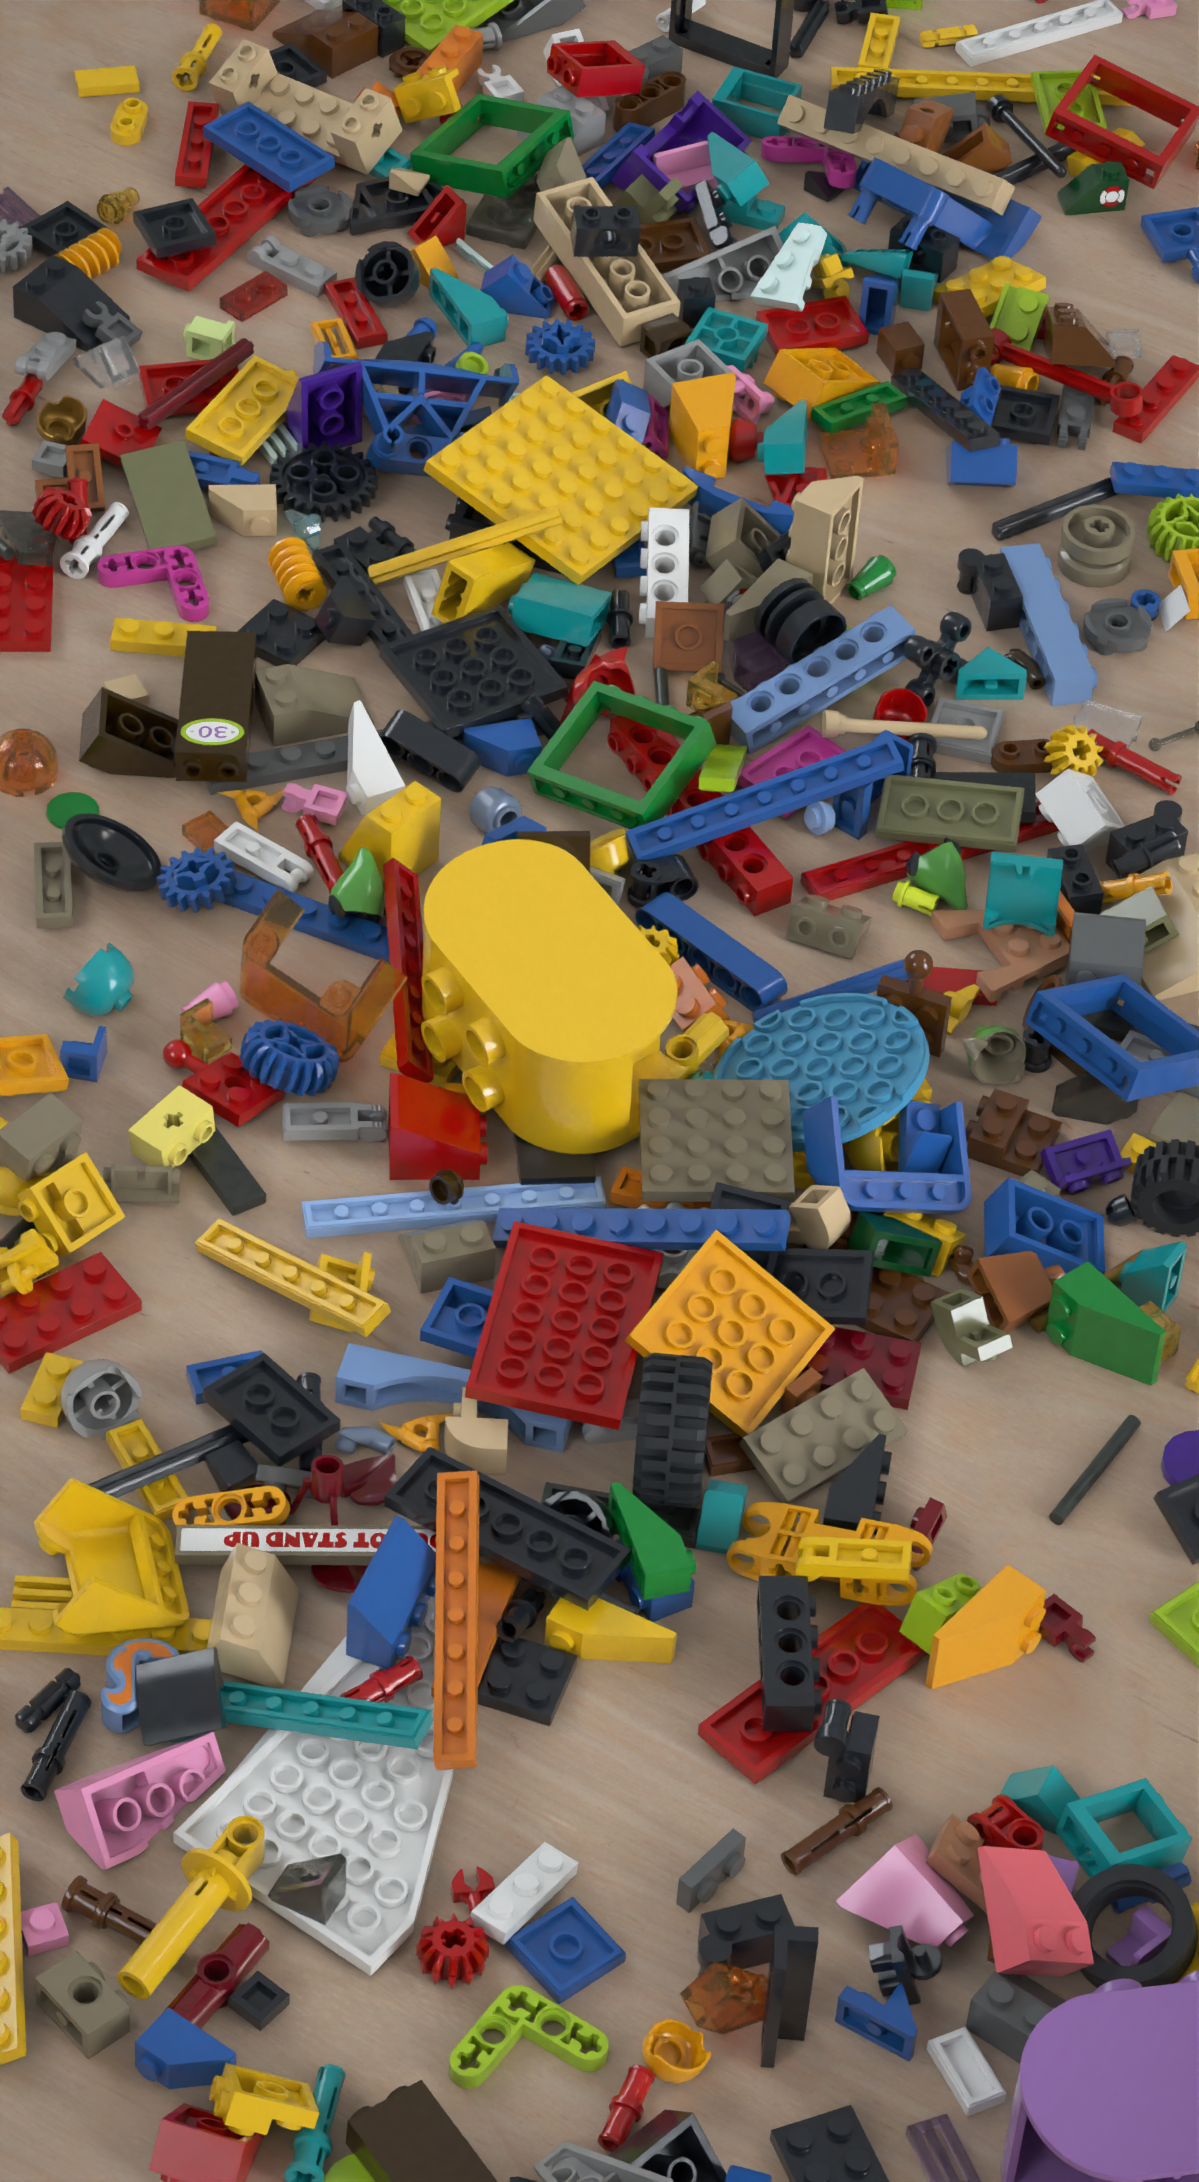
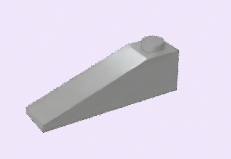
(733, 269)
(580, 2164)

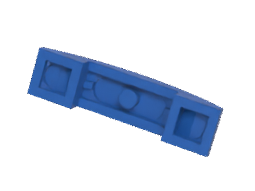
(714, 499)

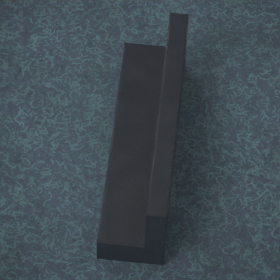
(788, 1987)

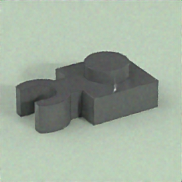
(111, 326)

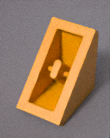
(432, 255)

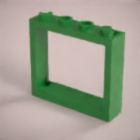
(545, 123)
(605, 803)

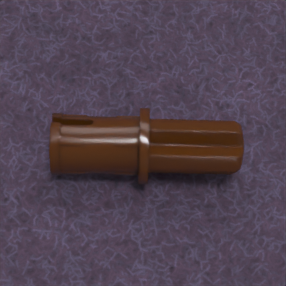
(1119, 374)

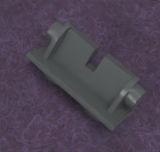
(698, 535)

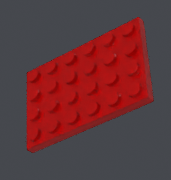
(562, 1325)

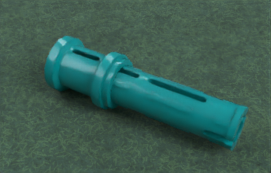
(315, 2145)

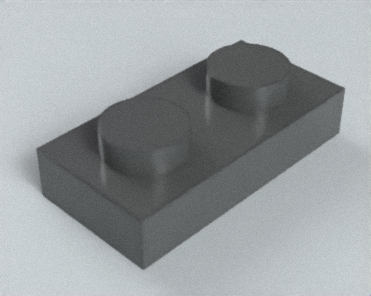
(712, 1869)

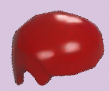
(902, 706)

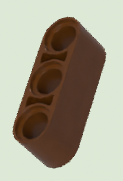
(657, 100)

